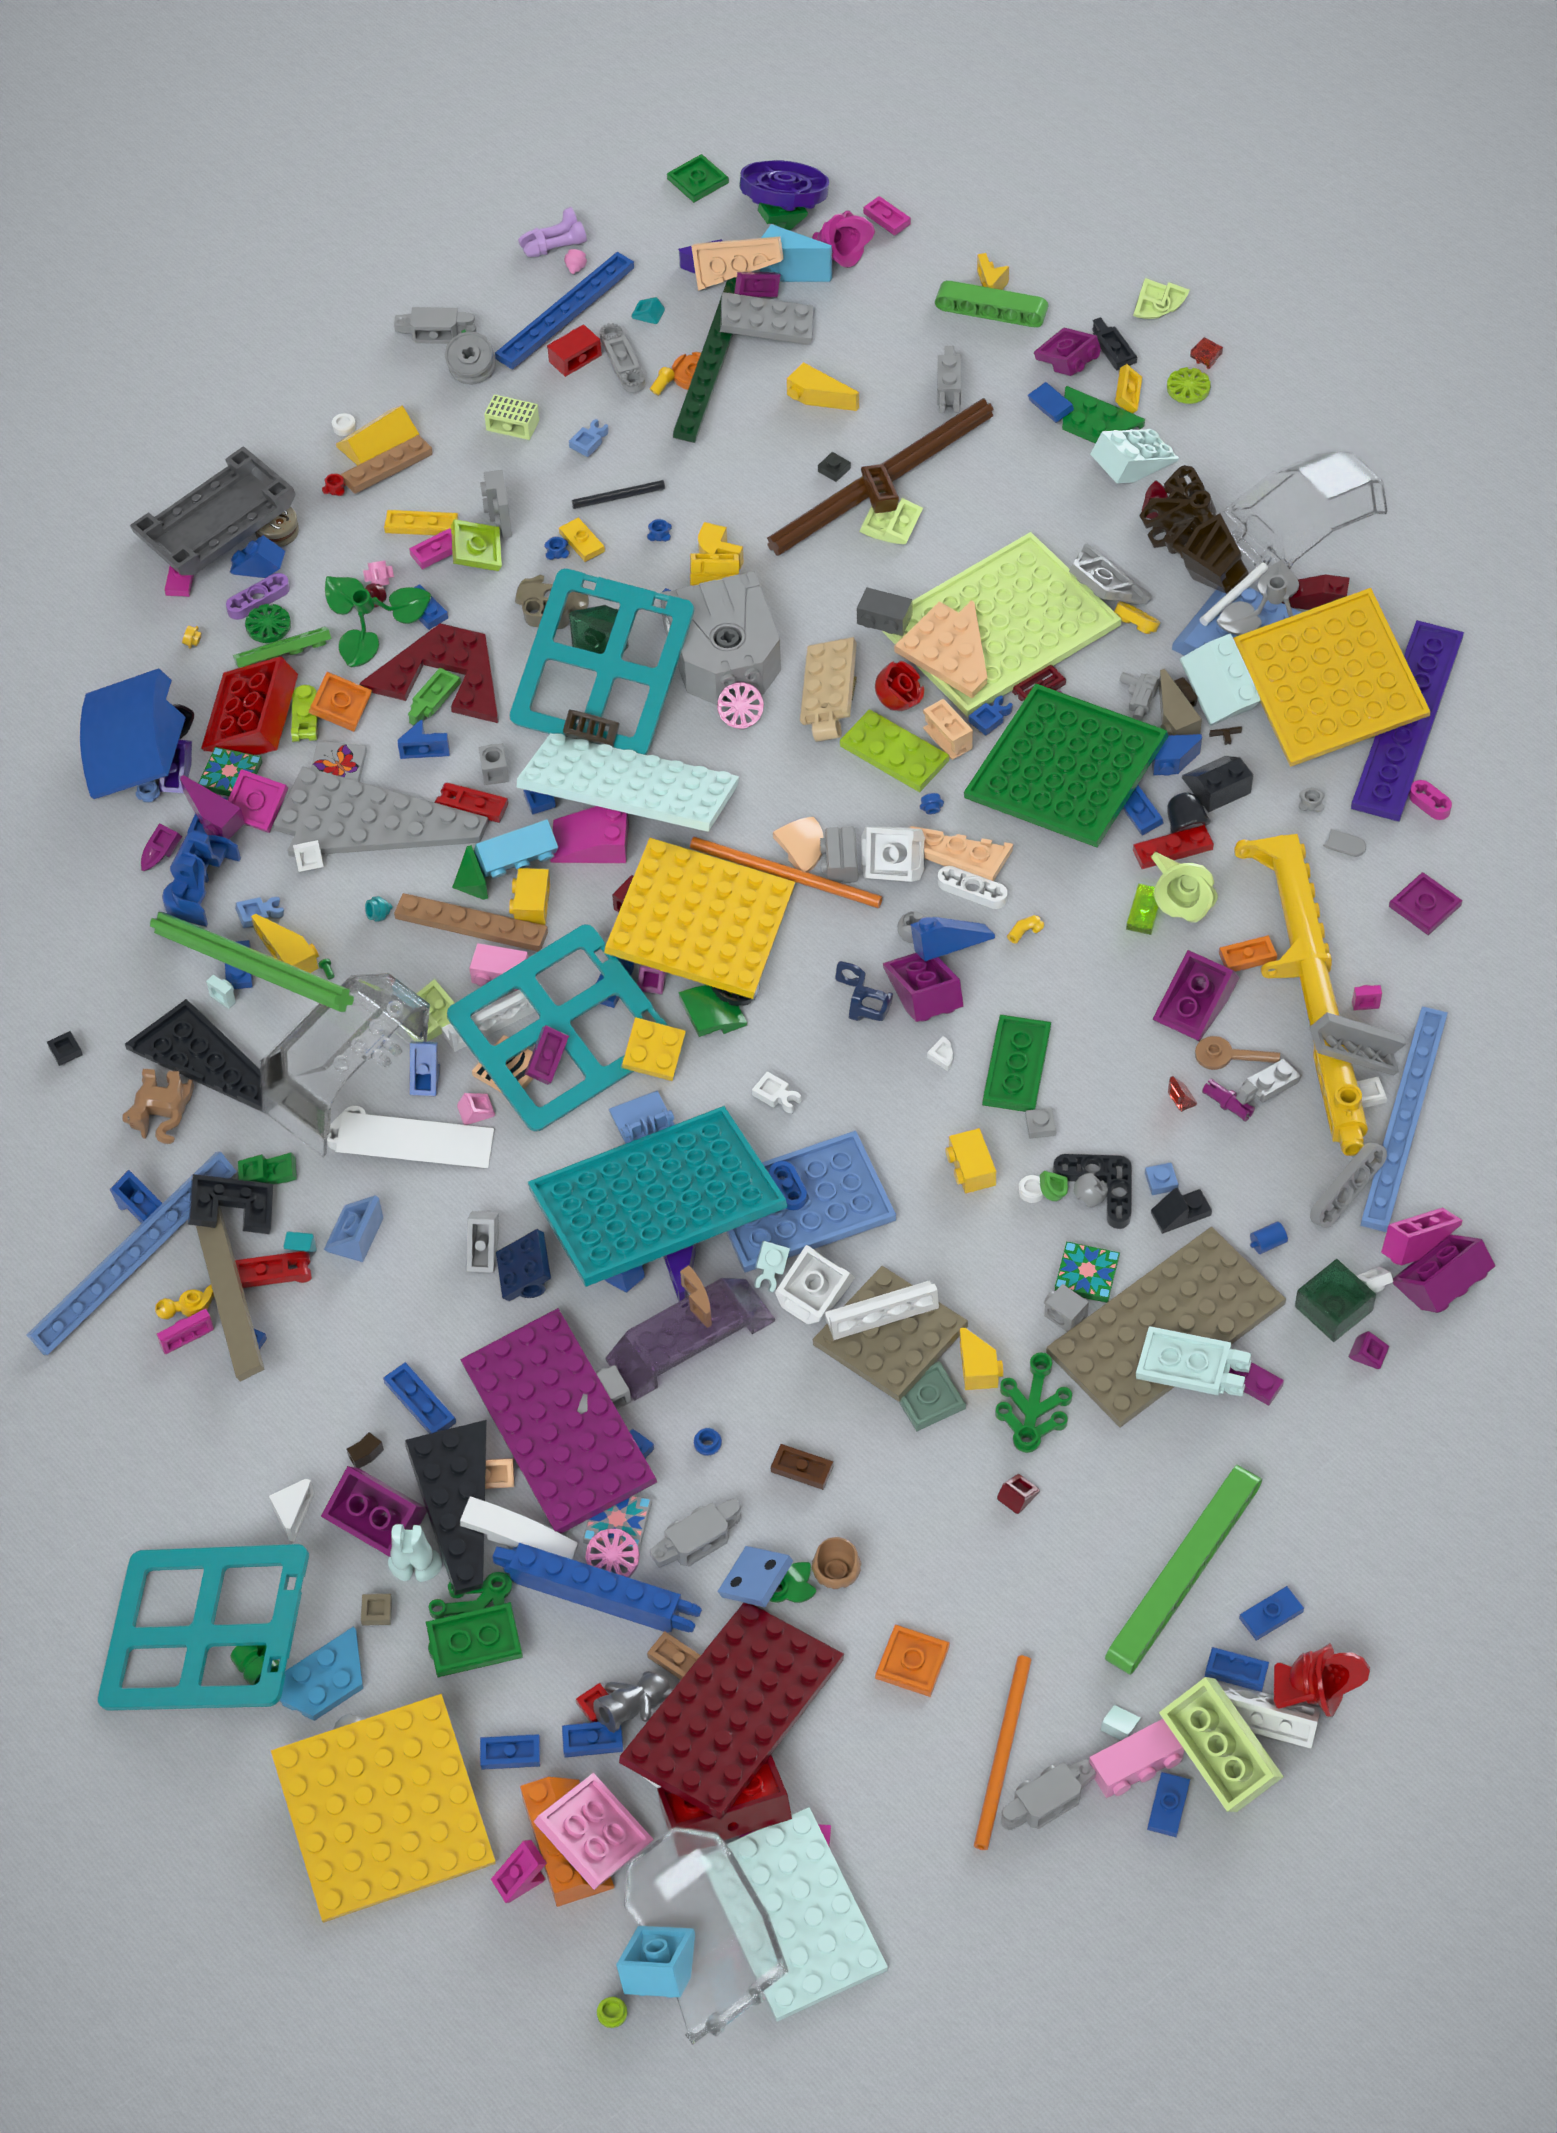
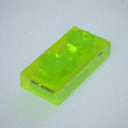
(1143, 910)

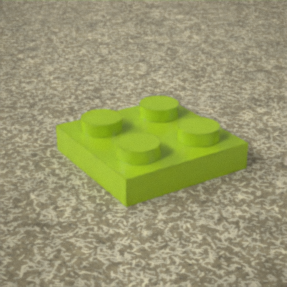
(476, 545)

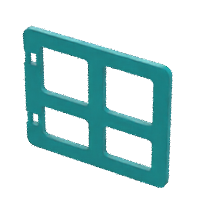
(608, 664)
(522, 977)
(202, 1632)

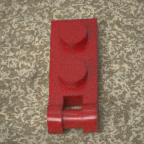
(473, 801)
(274, 1269)

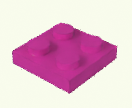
(258, 799)

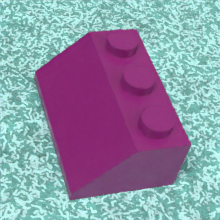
(1445, 1272)
(371, 1509)

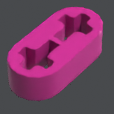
(1431, 798)

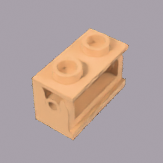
(948, 729)

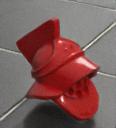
(1319, 1679)

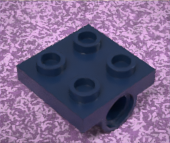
(524, 1267)

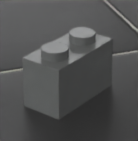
(884, 611)

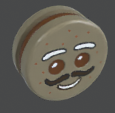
(281, 529)

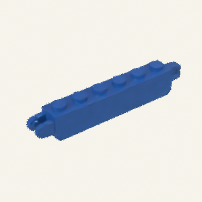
(596, 1588)

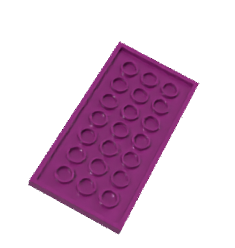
(533, 1395)

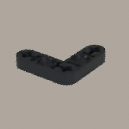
(1108, 1174)

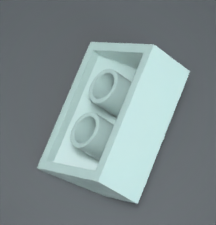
(1220, 679)

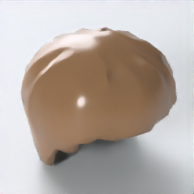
(836, 1563)

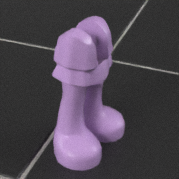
(563, 234)

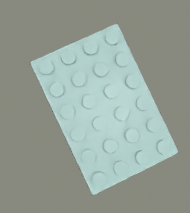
(811, 1914)

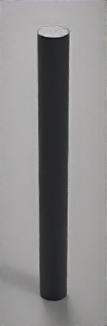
(618, 494)

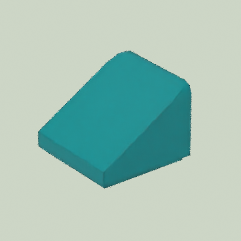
(649, 310)
(300, 1242)

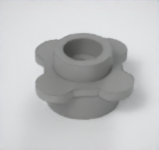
(1311, 800)

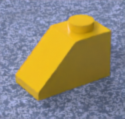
(979, 1362)

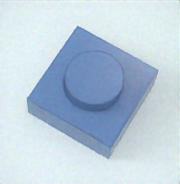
(1161, 1178)

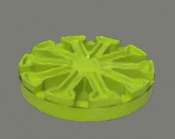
(1188, 385)

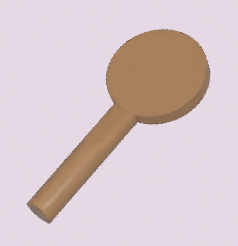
(1217, 1053)

